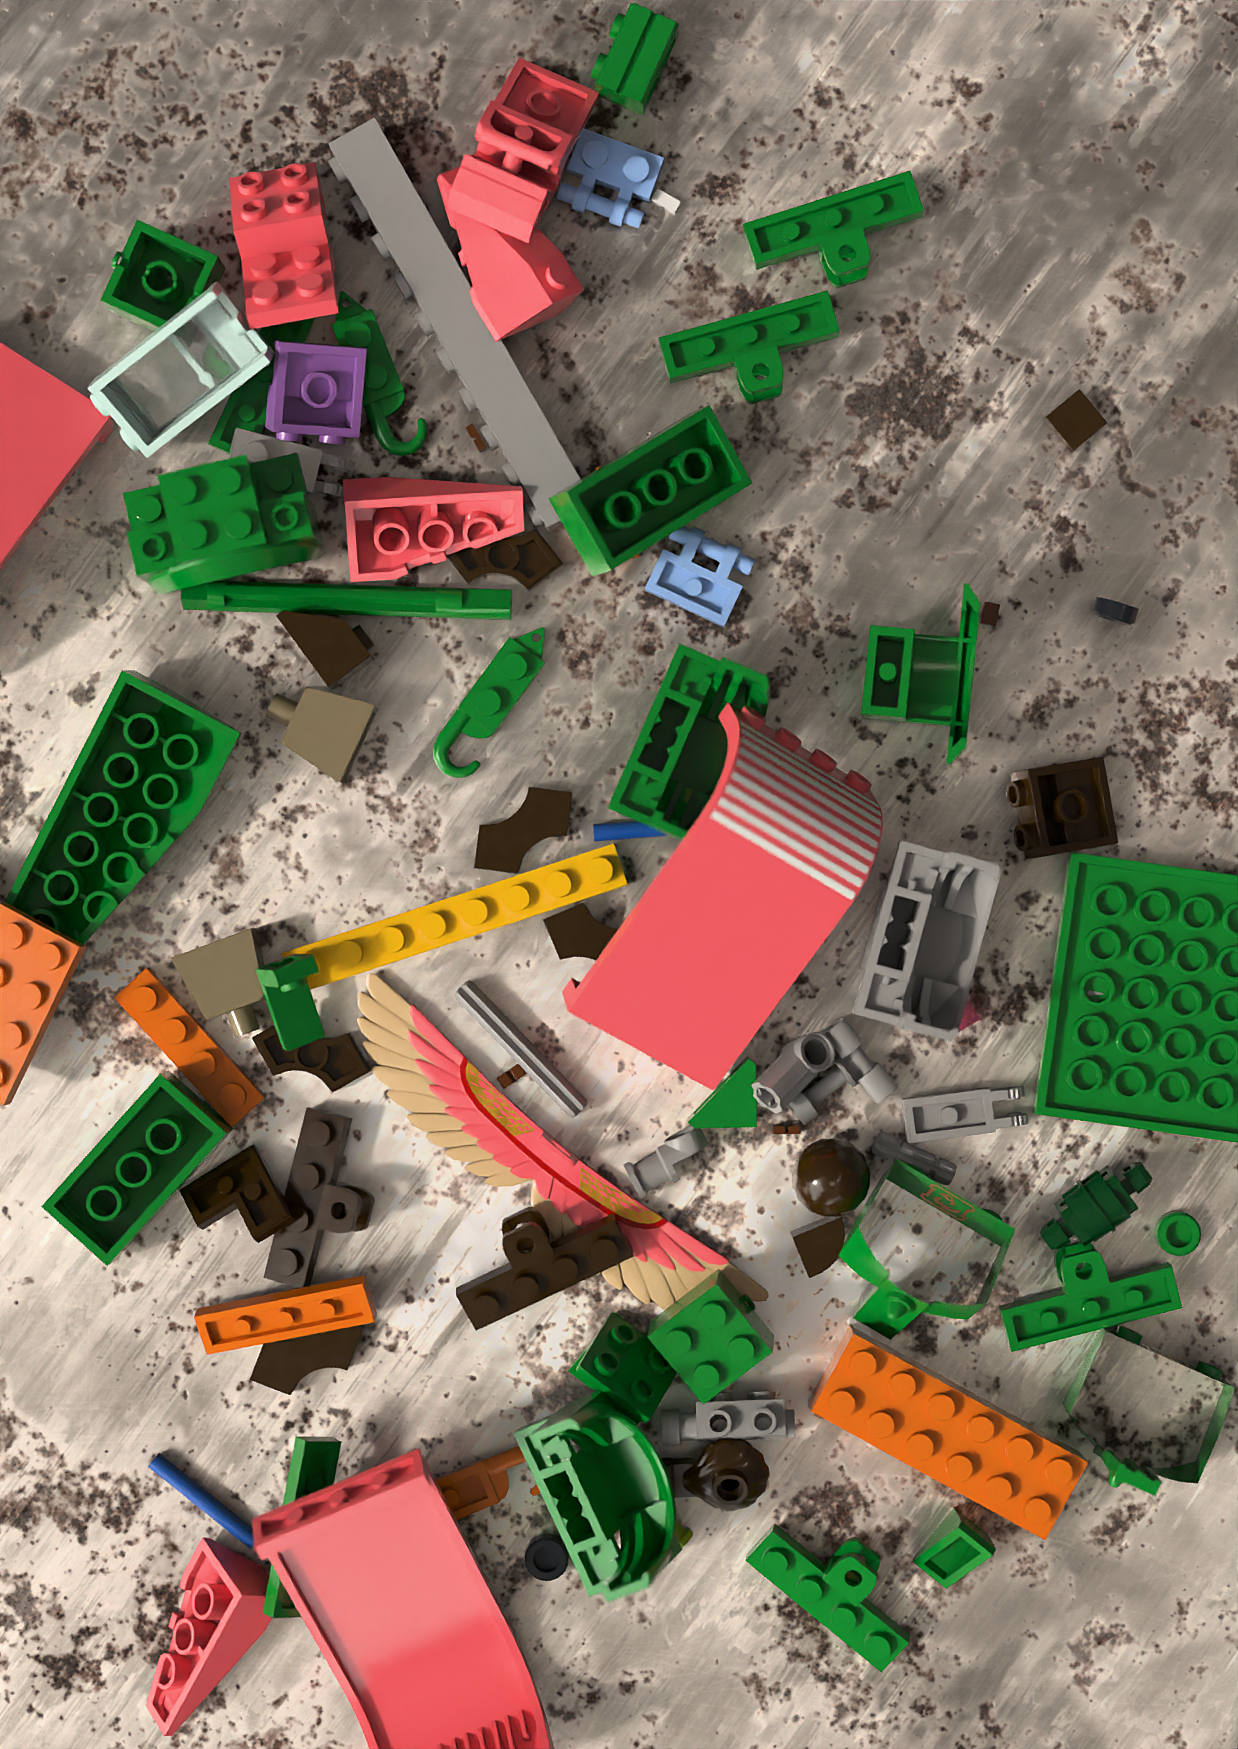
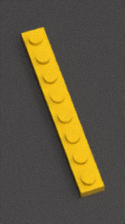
(464, 915)

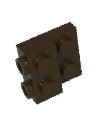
(1062, 808)

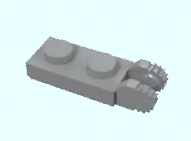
(263, 447)
(958, 1113)

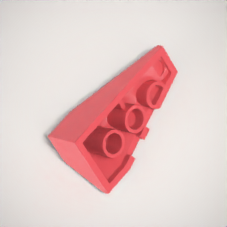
(511, 279)
(416, 521)
(211, 1632)

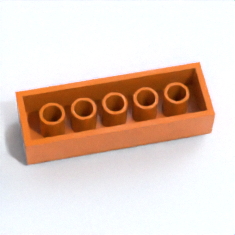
(947, 1432)

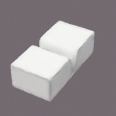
(668, 202)

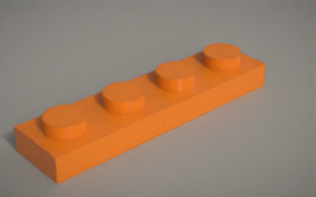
(190, 1047)
(285, 1315)

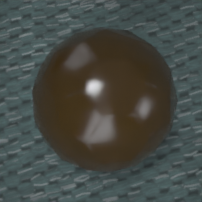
(831, 1177)

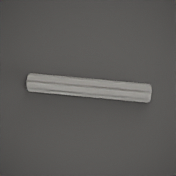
(520, 1049)

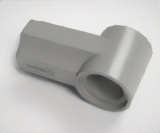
(792, 1070)

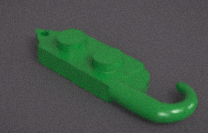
(382, 387)
(491, 698)

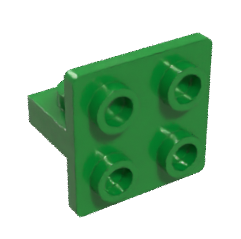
(625, 1368)

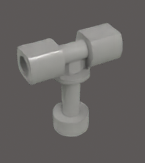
(851, 1067)

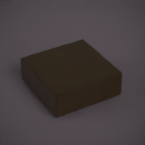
(1075, 421)

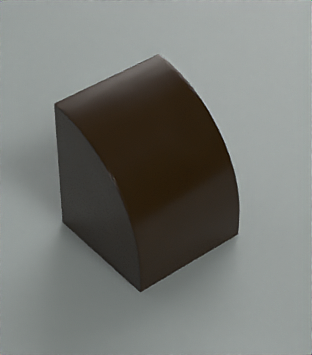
(819, 1243)

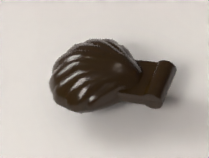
(722, 1474)

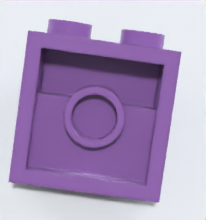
(316, 391)

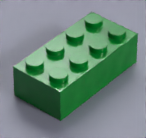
(650, 491)
(137, 1167)

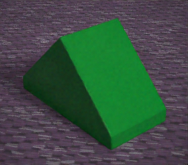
(731, 1102)
(954, 1549)

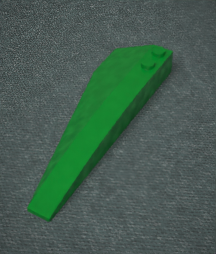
(121, 804)

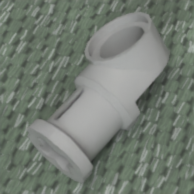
(659, 1166)

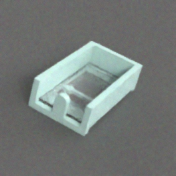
(180, 371)

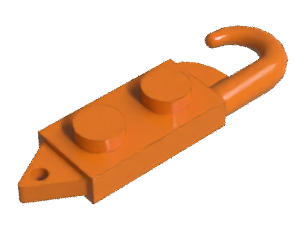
(480, 1483)

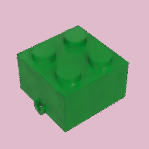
(158, 276)
(711, 1336)

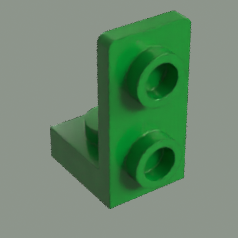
(291, 999)

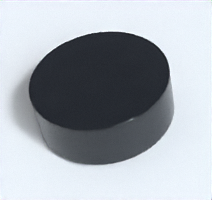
(1115, 611)
(546, 1557)

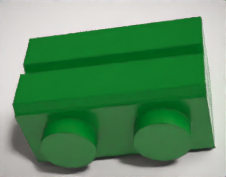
(635, 58)

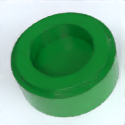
(1177, 1233)

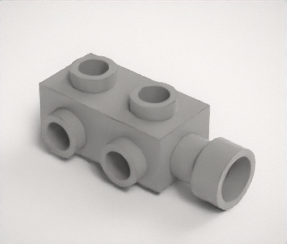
(740, 1419)

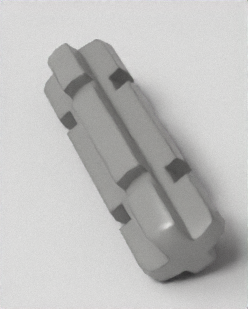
(888, 1147)

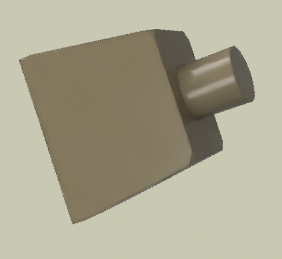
(324, 728)
(225, 978)

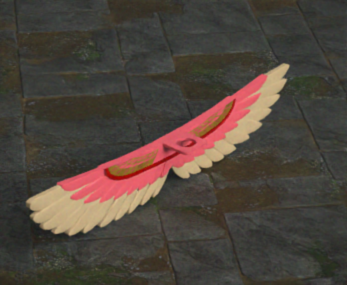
(505, 1144)

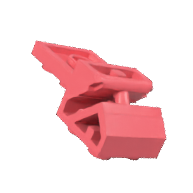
(521, 150)
(283, 245)

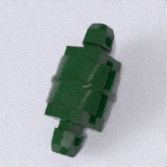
(1095, 1205)

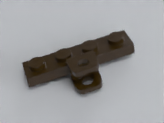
(316, 1199)
(540, 1265)

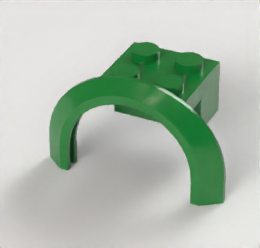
(924, 676)

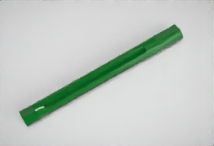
(349, 600)

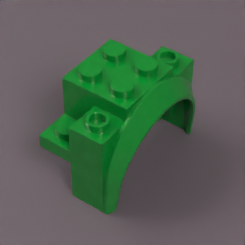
(222, 522)
(684, 741)
(604, 1487)

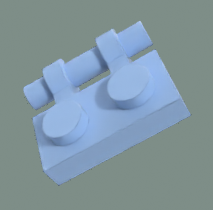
(613, 166)
(695, 587)

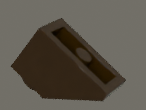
(329, 645)

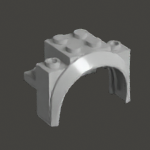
(926, 940)

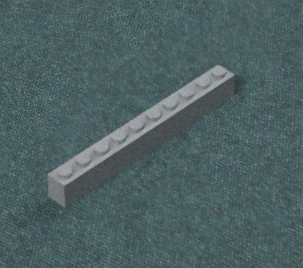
(446, 307)

